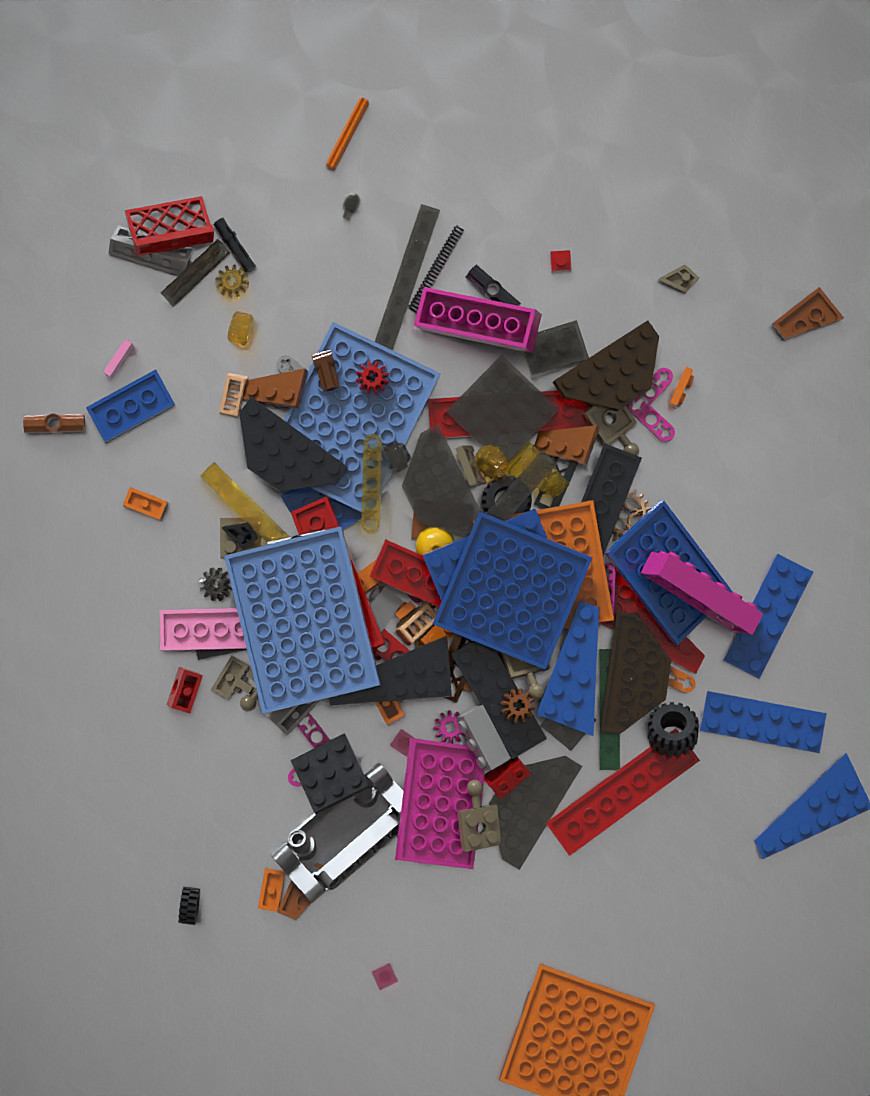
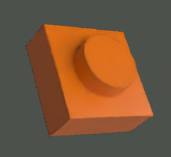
(404, 609)

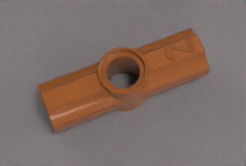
(41, 423)

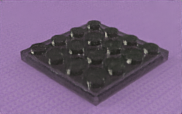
(502, 409)

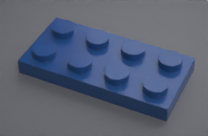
(130, 406)

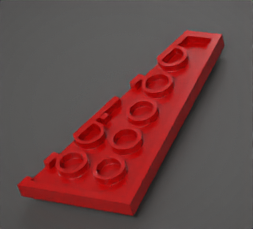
(683, 654)

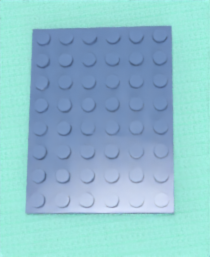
(346, 415)
(302, 620)

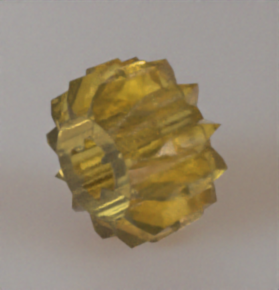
(226, 287)
(240, 328)
(491, 461)

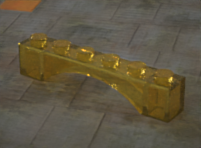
(242, 504)

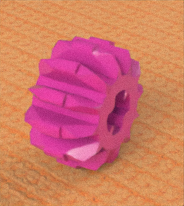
(444, 729)

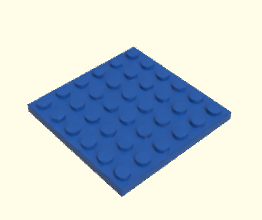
(512, 590)

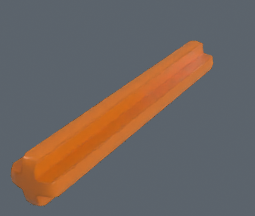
(347, 133)

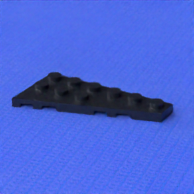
(410, 676)

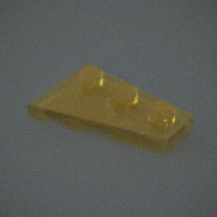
(552, 484)

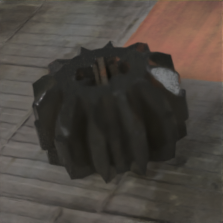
(209, 582)

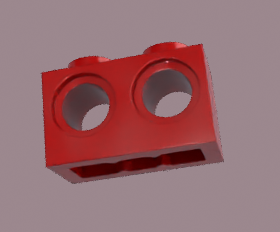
(395, 647)

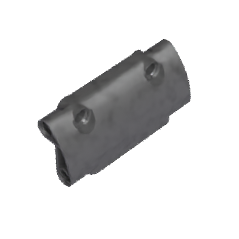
(342, 836)

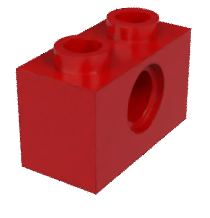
(184, 690)

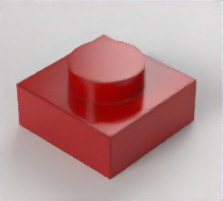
(560, 261)

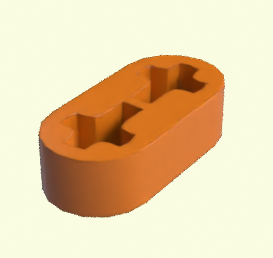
(683, 676)

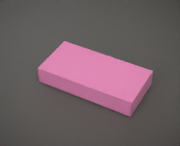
(118, 359)

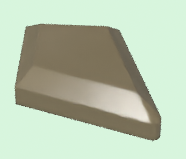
(681, 278)

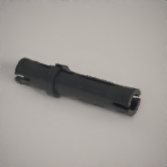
(229, 237)

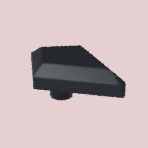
(241, 533)

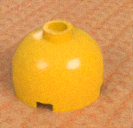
(432, 539)

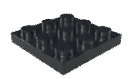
(330, 773)

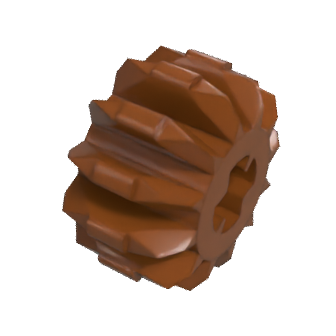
(520, 713)

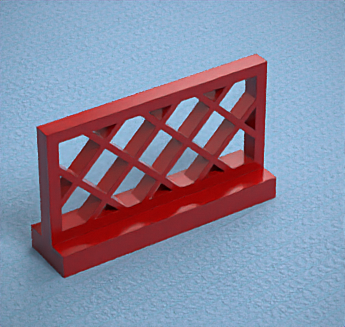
(172, 238)

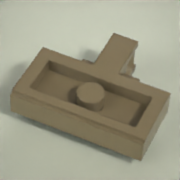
(232, 679)

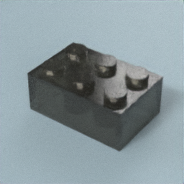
(556, 350)

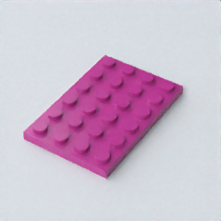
(431, 797)

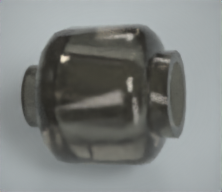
(396, 456)

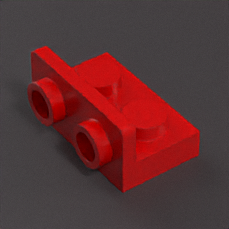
(506, 776)

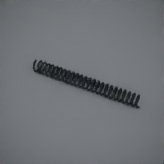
(433, 266)

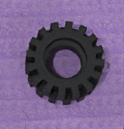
(189, 905)

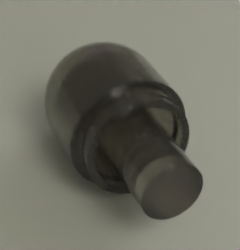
(350, 204)

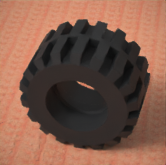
(498, 485)
(673, 743)

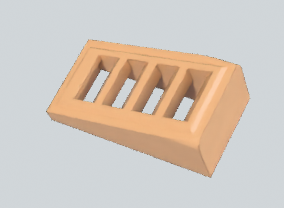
(235, 377)
(407, 624)

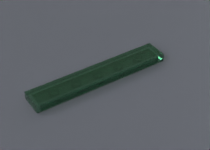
(608, 742)

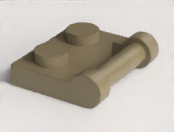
(471, 472)

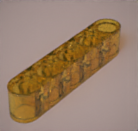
(368, 474)

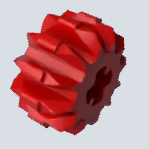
(378, 380)

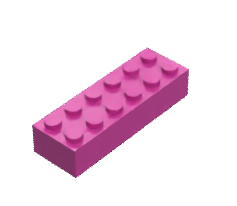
(478, 319)
(701, 592)

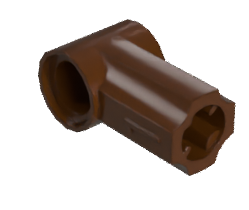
(325, 365)

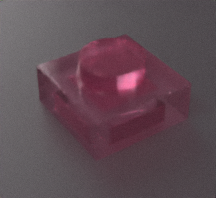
(401, 742)
(384, 976)

